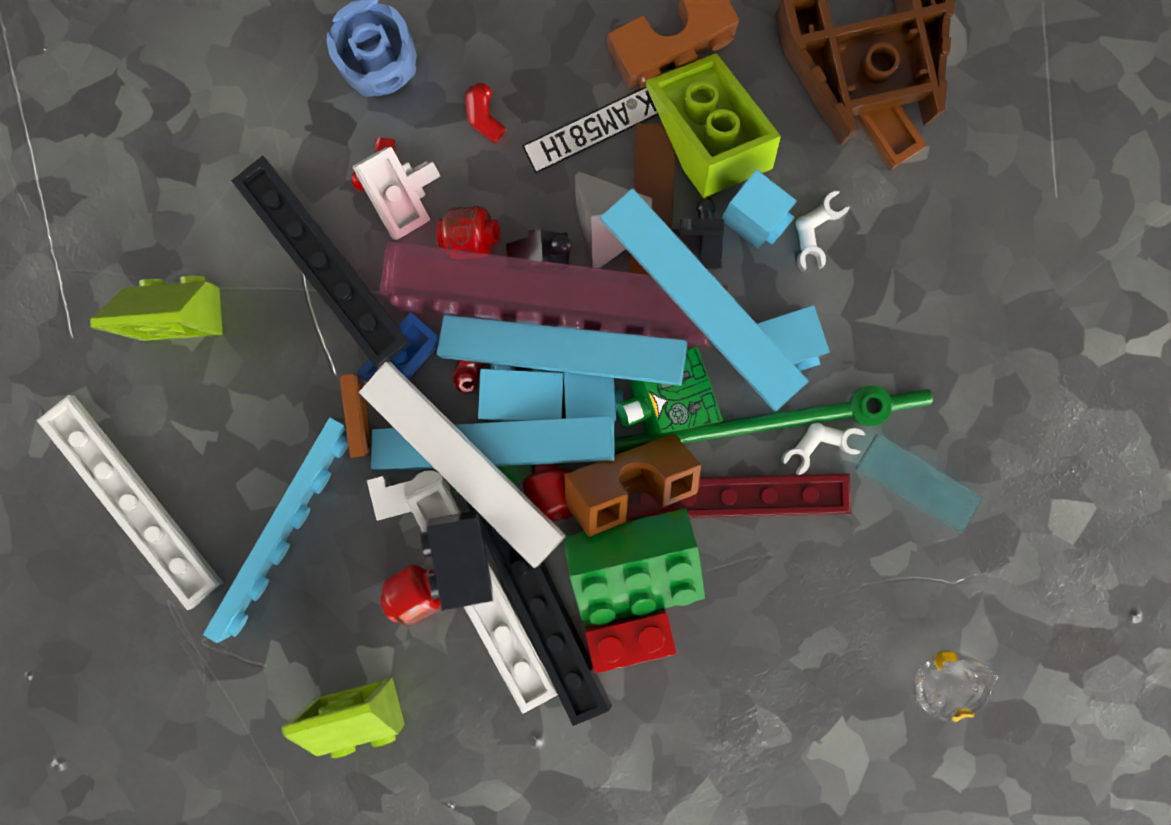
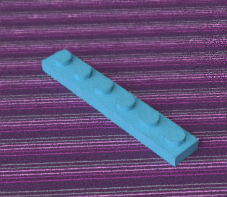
(272, 543)

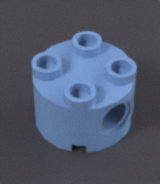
(372, 47)

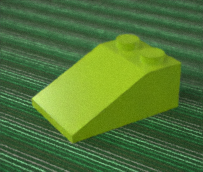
(713, 124)
(163, 310)
(348, 719)

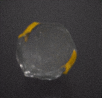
(953, 686)

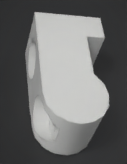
(390, 500)

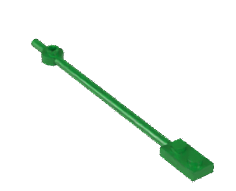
(853, 408)

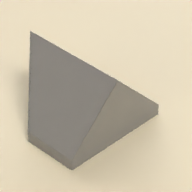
(592, 201)

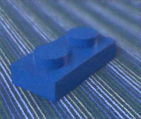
(423, 342)

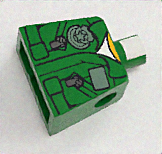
(673, 407)

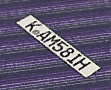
(590, 130)

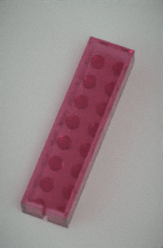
(532, 293)

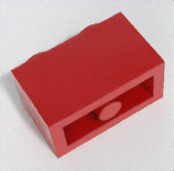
(630, 641)

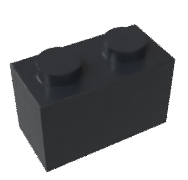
(458, 560)

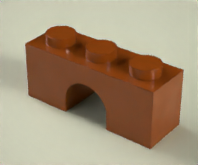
(646, 54)
(600, 491)

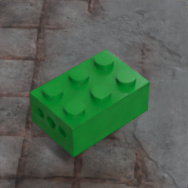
(635, 568)

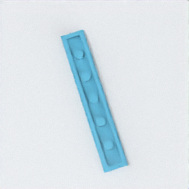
(703, 300)
(563, 349)
(509, 443)

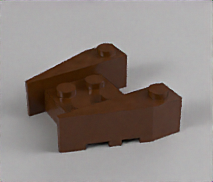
(868, 61)

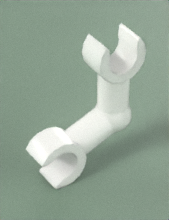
(805, 227)
(816, 433)

